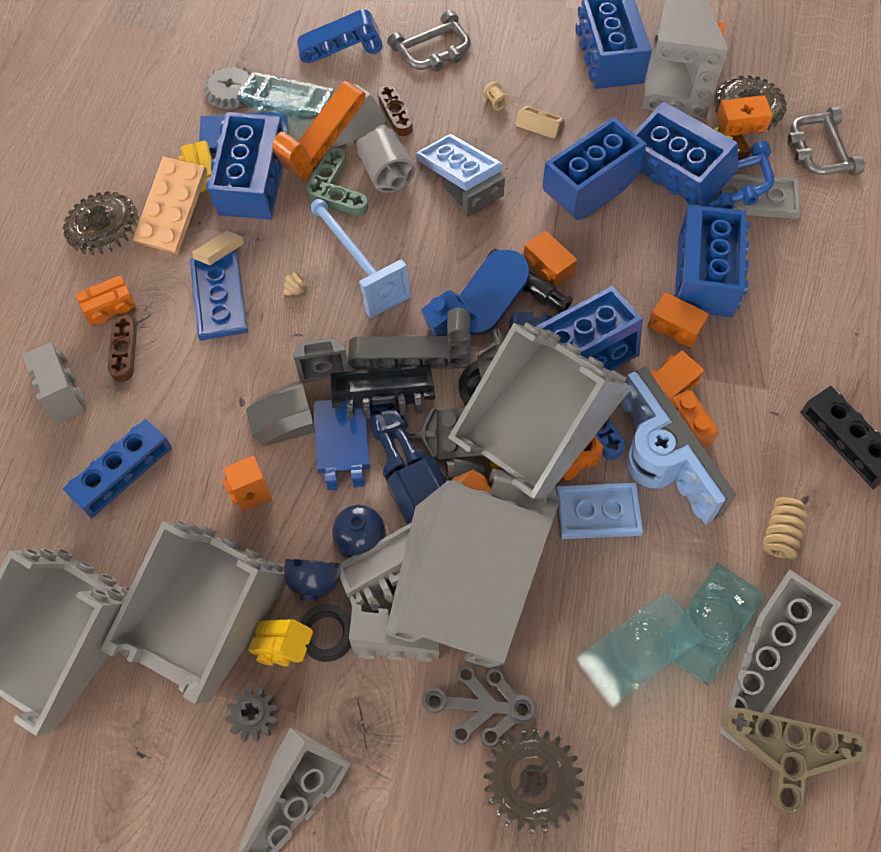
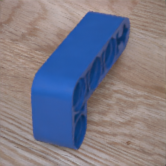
(340, 35)

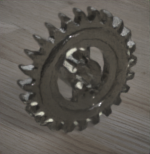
(753, 87)
(92, 216)
(510, 799)

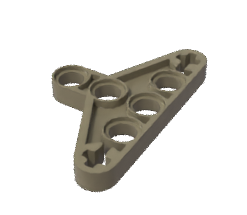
(777, 748)

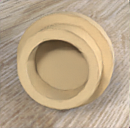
(294, 284)

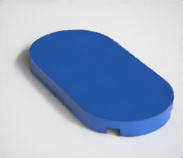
(495, 288)

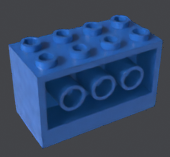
(613, 42)
(686, 155)
(245, 166)
(712, 259)
(601, 327)

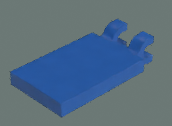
(340, 443)

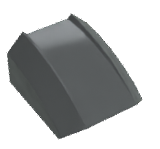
(319, 359)
(281, 415)

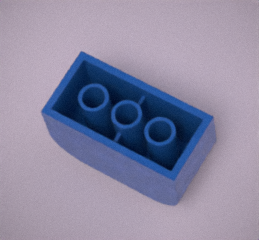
(594, 168)

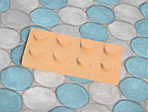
(170, 205)

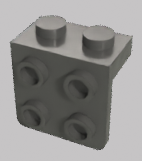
(478, 196)

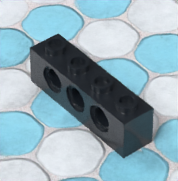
(838, 432)

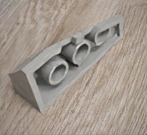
(295, 783)

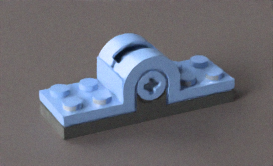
(669, 451)

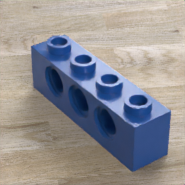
(115, 481)

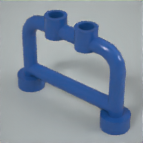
(749, 194)

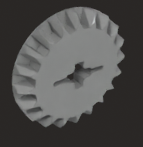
(216, 90)

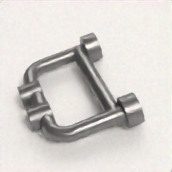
(450, 22)
(833, 117)

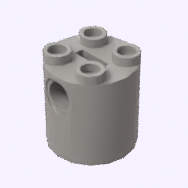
(385, 160)
(504, 490)

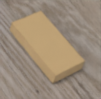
(218, 247)

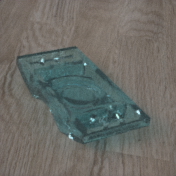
(284, 96)
(721, 614)
(640, 648)

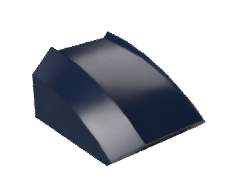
(414, 485)

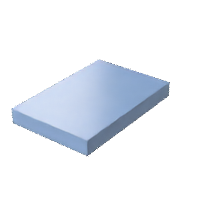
(599, 511)

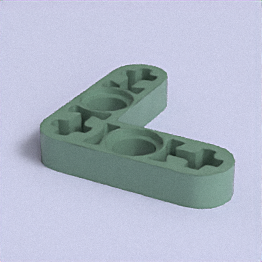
(328, 188)

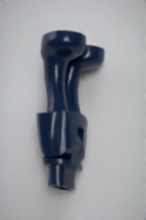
(388, 425)

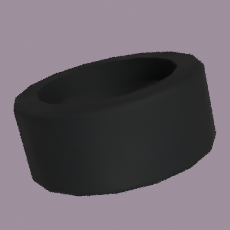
(342, 647)

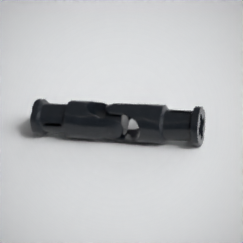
(545, 292)

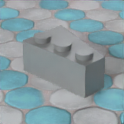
(54, 382)
(369, 639)

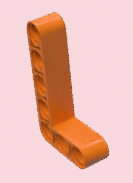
(304, 155)

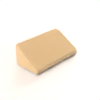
(539, 121)

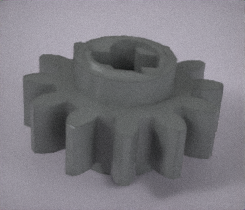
(243, 708)

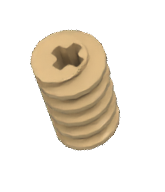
(785, 528)

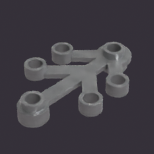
(484, 706)

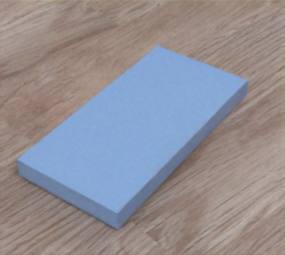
(459, 162)

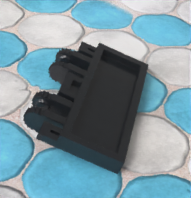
(382, 387)

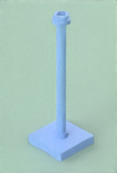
(381, 288)

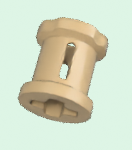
(496, 95)

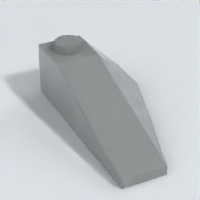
(363, 122)

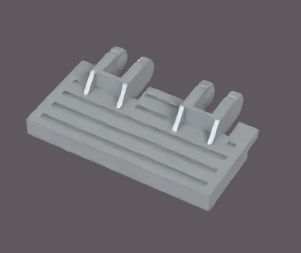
(372, 569)

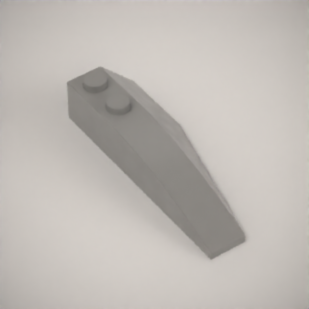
(779, 645)

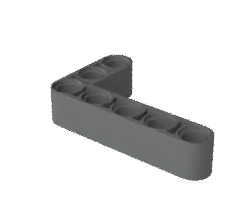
(404, 351)

